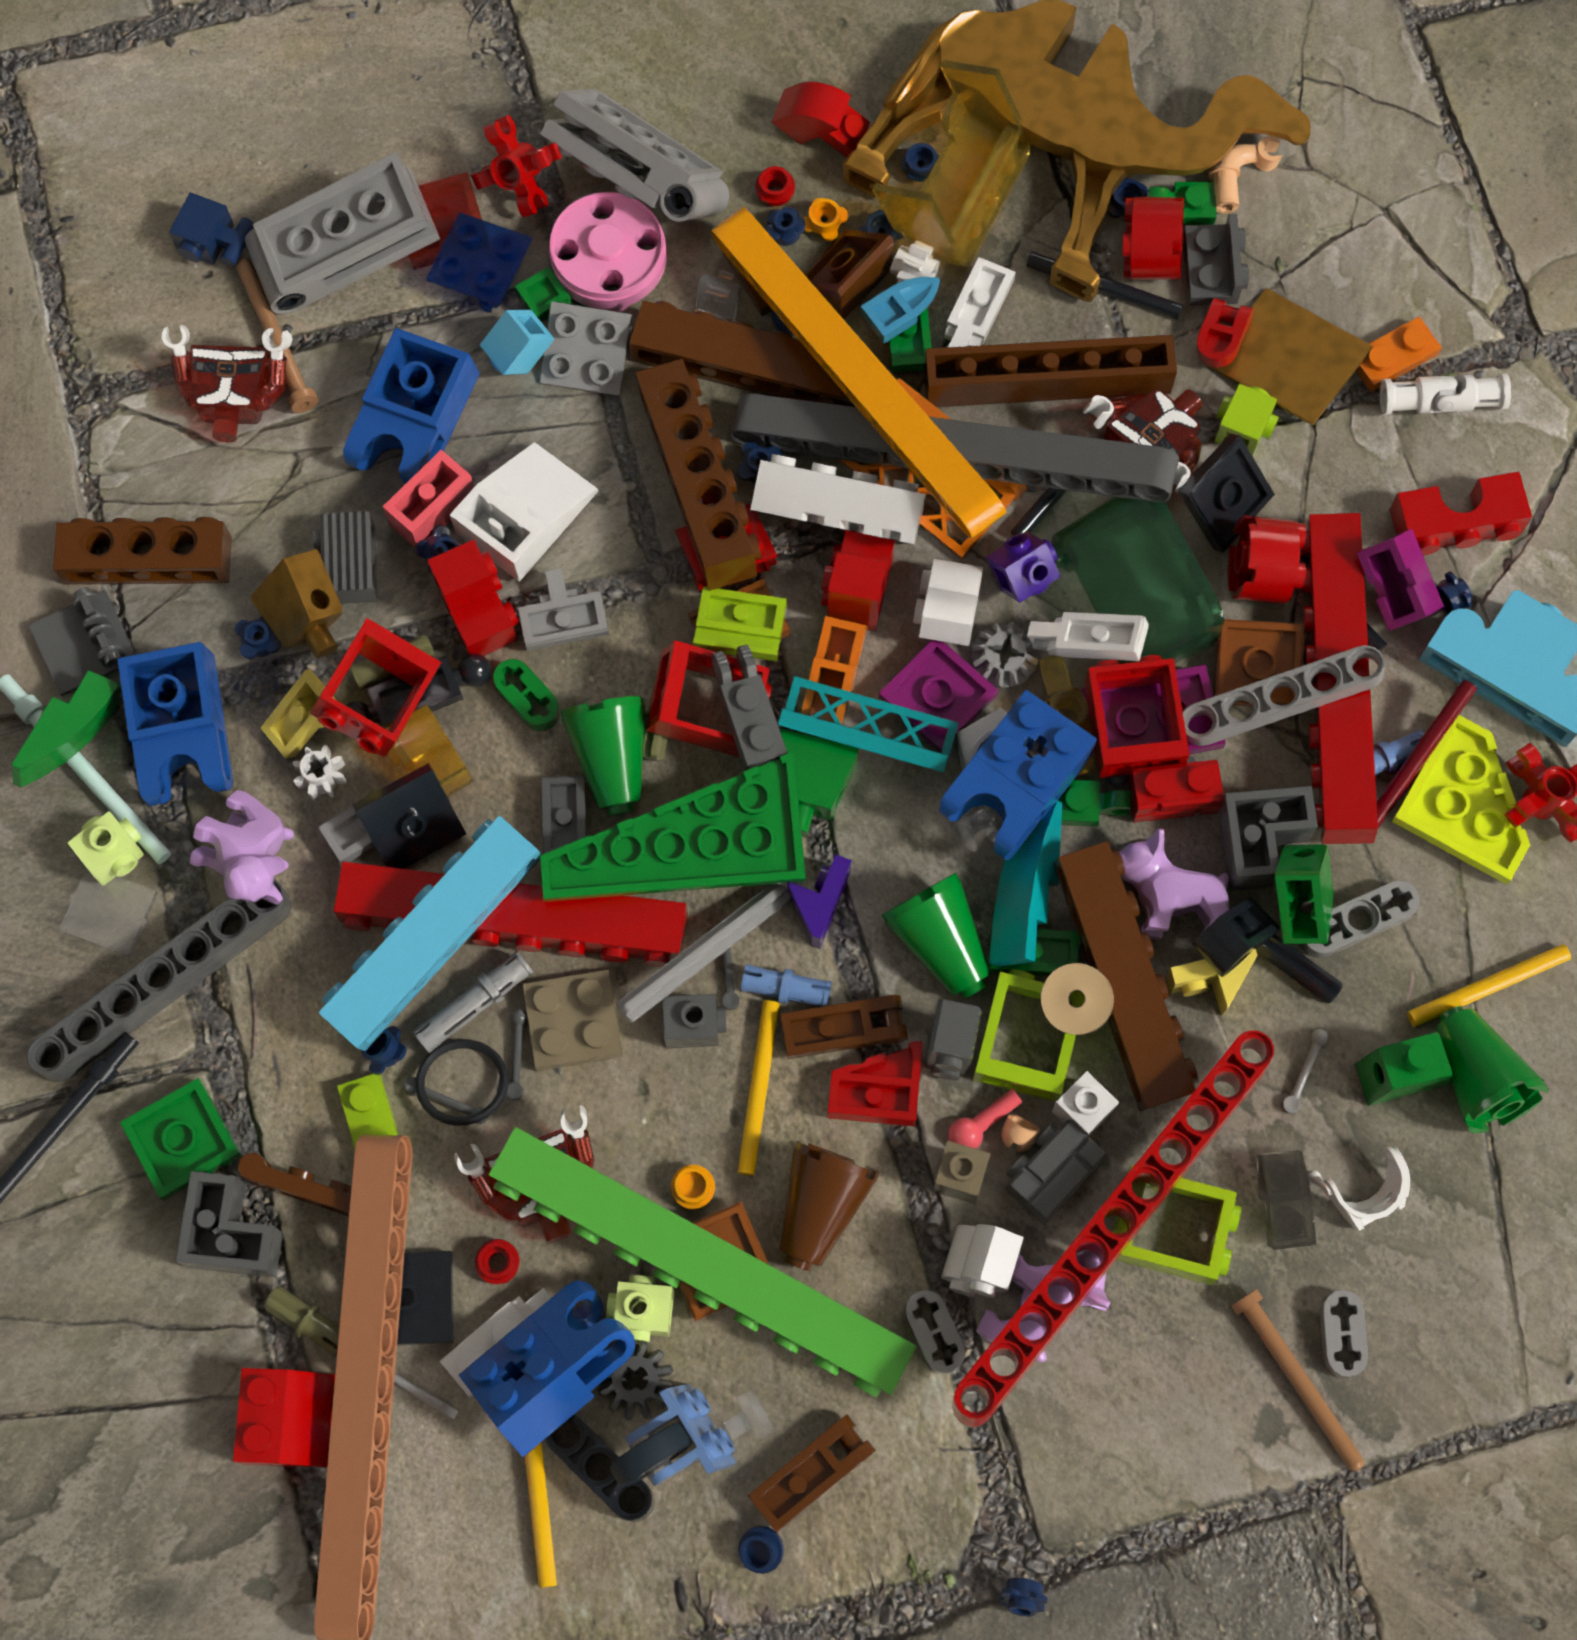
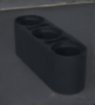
(608, 1490)

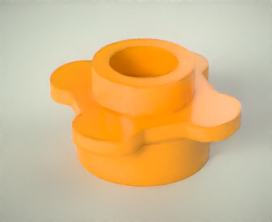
(825, 208)

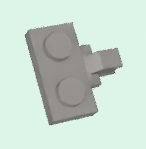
(562, 616)

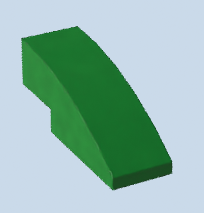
(66, 728)

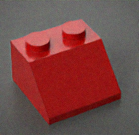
(284, 1418)

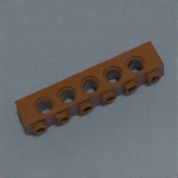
(675, 416)

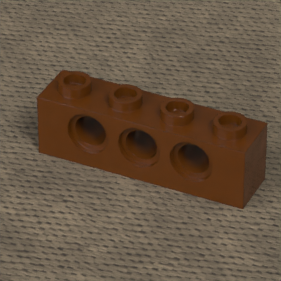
(161, 564)

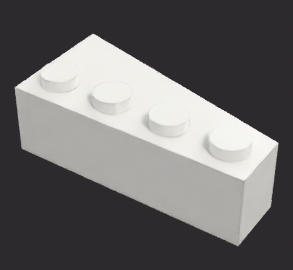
(838, 501)

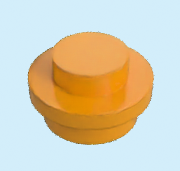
(692, 1187)

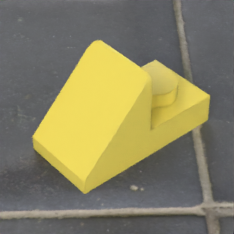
(290, 722)
(1196, 976)

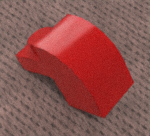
(820, 111)

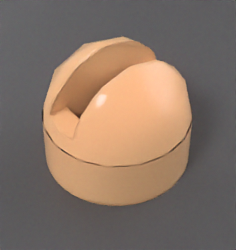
(1019, 1131)

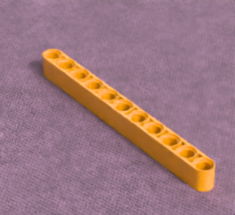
(859, 374)

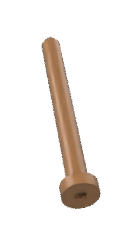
(301, 398)
(1299, 1379)

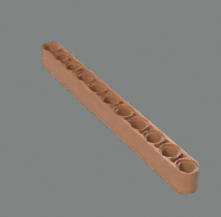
(363, 1389)

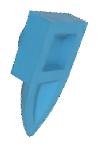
(899, 306)

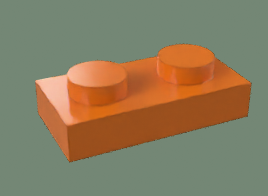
(1398, 353)

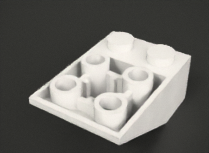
(522, 509)

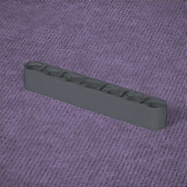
(139, 984)

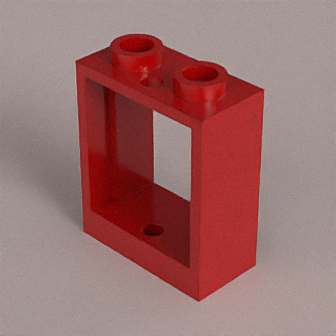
(392, 655)
(1147, 671)
(667, 694)

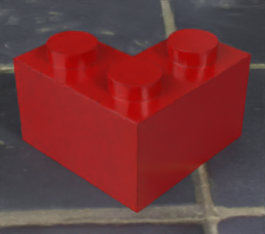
(857, 578)
(468, 589)

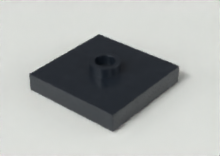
(1224, 490)
(409, 818)
(427, 1299)

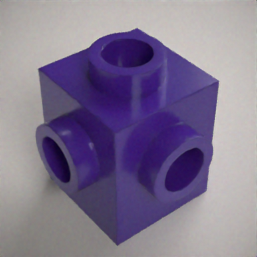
(1024, 566)

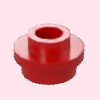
(775, 176)
(489, 1250)

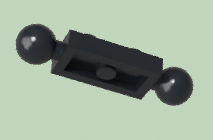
(442, 690)

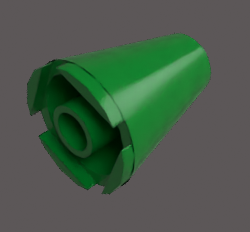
(610, 749)
(942, 935)
(1487, 1072)

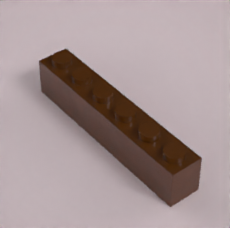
(731, 354)
(1049, 370)
(1114, 946)

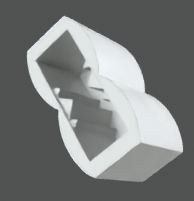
(949, 601)
(981, 1260)

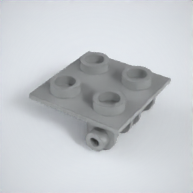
(586, 348)

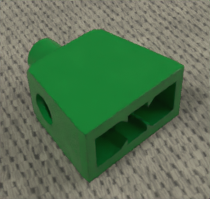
(821, 774)
(1301, 877)
(1407, 1069)

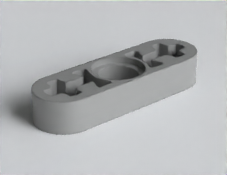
(1393, 917)

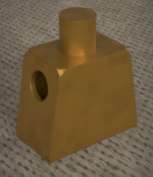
(300, 603)

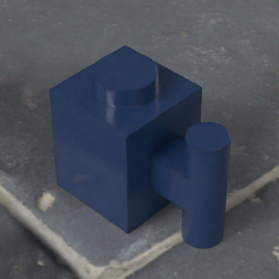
(205, 229)

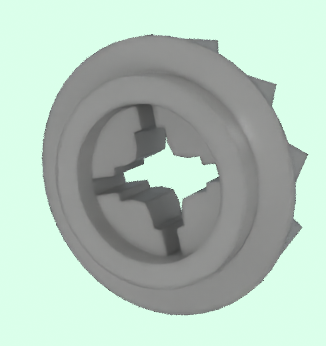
(987, 662)

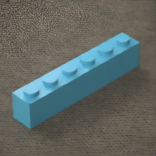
(430, 933)

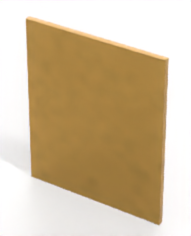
(1295, 356)

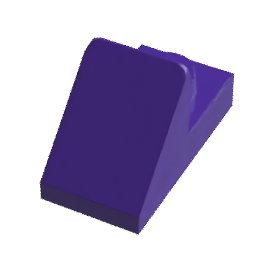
(816, 908)

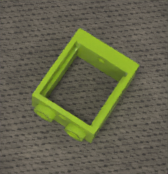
(1009, 1075)
(1218, 1257)

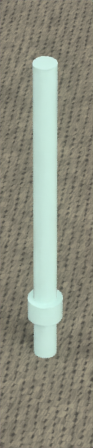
(29, 711)

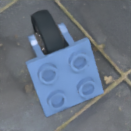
(652, 1453)

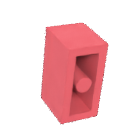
(428, 498)

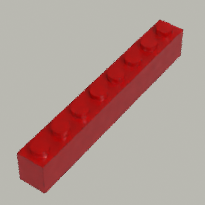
(1344, 726)
(601, 925)

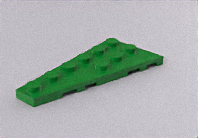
(709, 839)

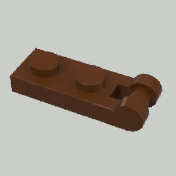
(842, 1027)
(296, 1184)
(810, 1474)

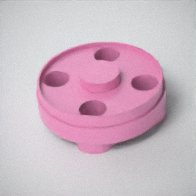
(607, 250)

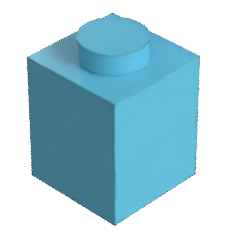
(516, 342)

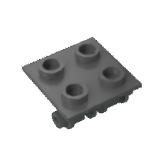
(81, 639)

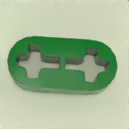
(533, 688)

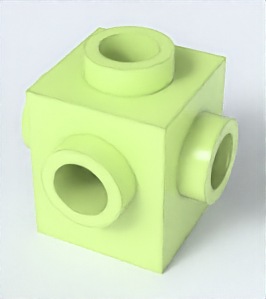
(107, 847)
(642, 1290)

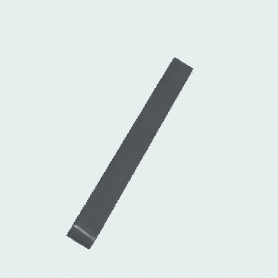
(992, 450)

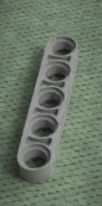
(1298, 680)

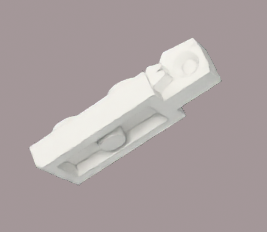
(978, 304)
(1091, 636)
(490, 1333)

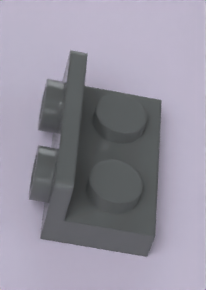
(1215, 262)

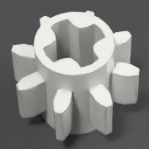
(914, 262)
(315, 760)

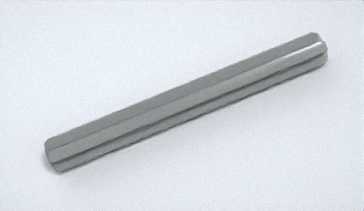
(703, 952)

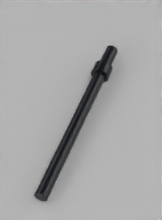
(101, 1072)

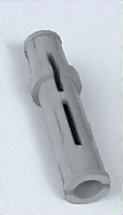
(472, 1002)

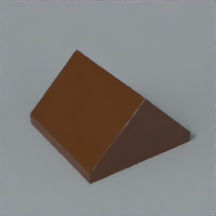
(851, 268)

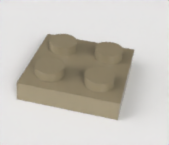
(572, 1020)

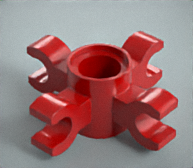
(516, 166)
(1548, 792)

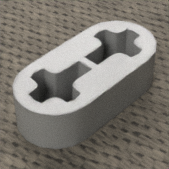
(1354, 1333)
(924, 1336)

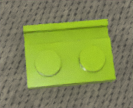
(738, 619)

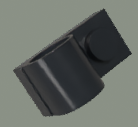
(1235, 935)

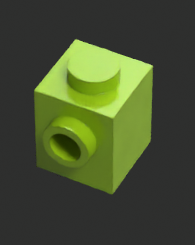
(1247, 415)

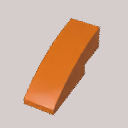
(835, 665)

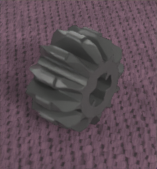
(636, 1396)

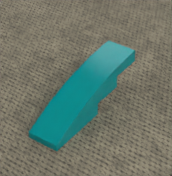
(1024, 893)

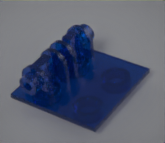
(479, 260)

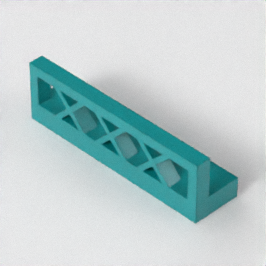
(864, 740)

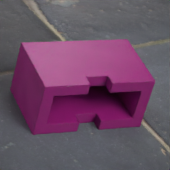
(1400, 579)

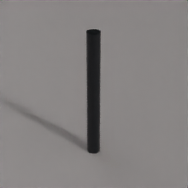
(1117, 289)

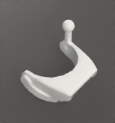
(973, 735)
(1389, 1197)

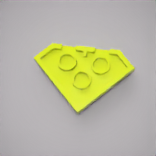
(1463, 801)

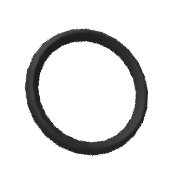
(461, 1120)

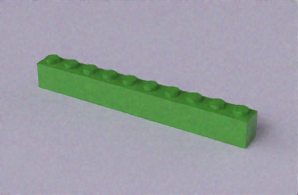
(702, 1261)

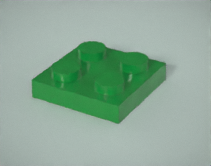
(180, 1137)

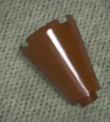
(821, 1202)

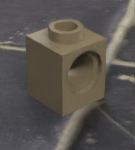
(961, 1172)

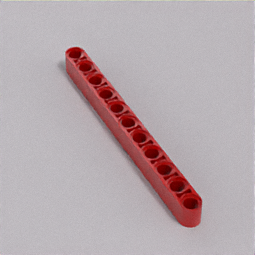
(1108, 1245)

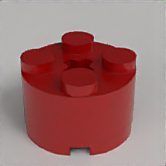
(1153, 238)
(1266, 559)

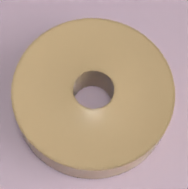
(1056, 999)

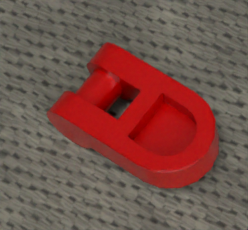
(1220, 343)

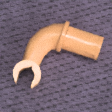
(1226, 172)

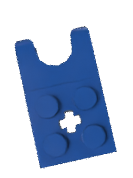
(411, 403)
(175, 731)
(1012, 782)
(548, 1366)

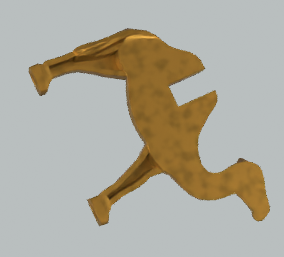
(1082, 118)

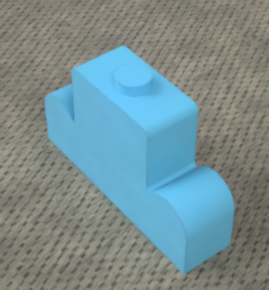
(1514, 662)

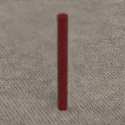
(1424, 749)

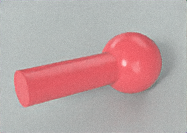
(970, 1130)

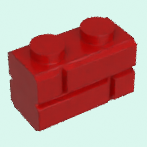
(1175, 791)

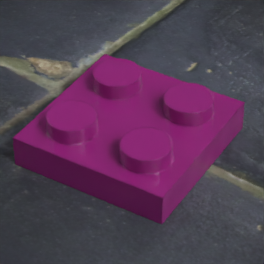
(941, 686)

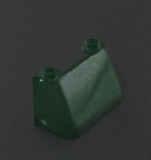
(1141, 565)

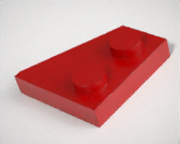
(879, 1089)

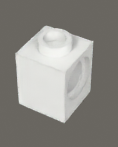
(1085, 1104)

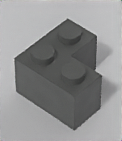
(1258, 822)
(216, 1238)

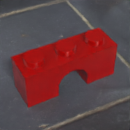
(1498, 513)

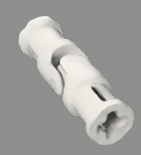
(1450, 394)

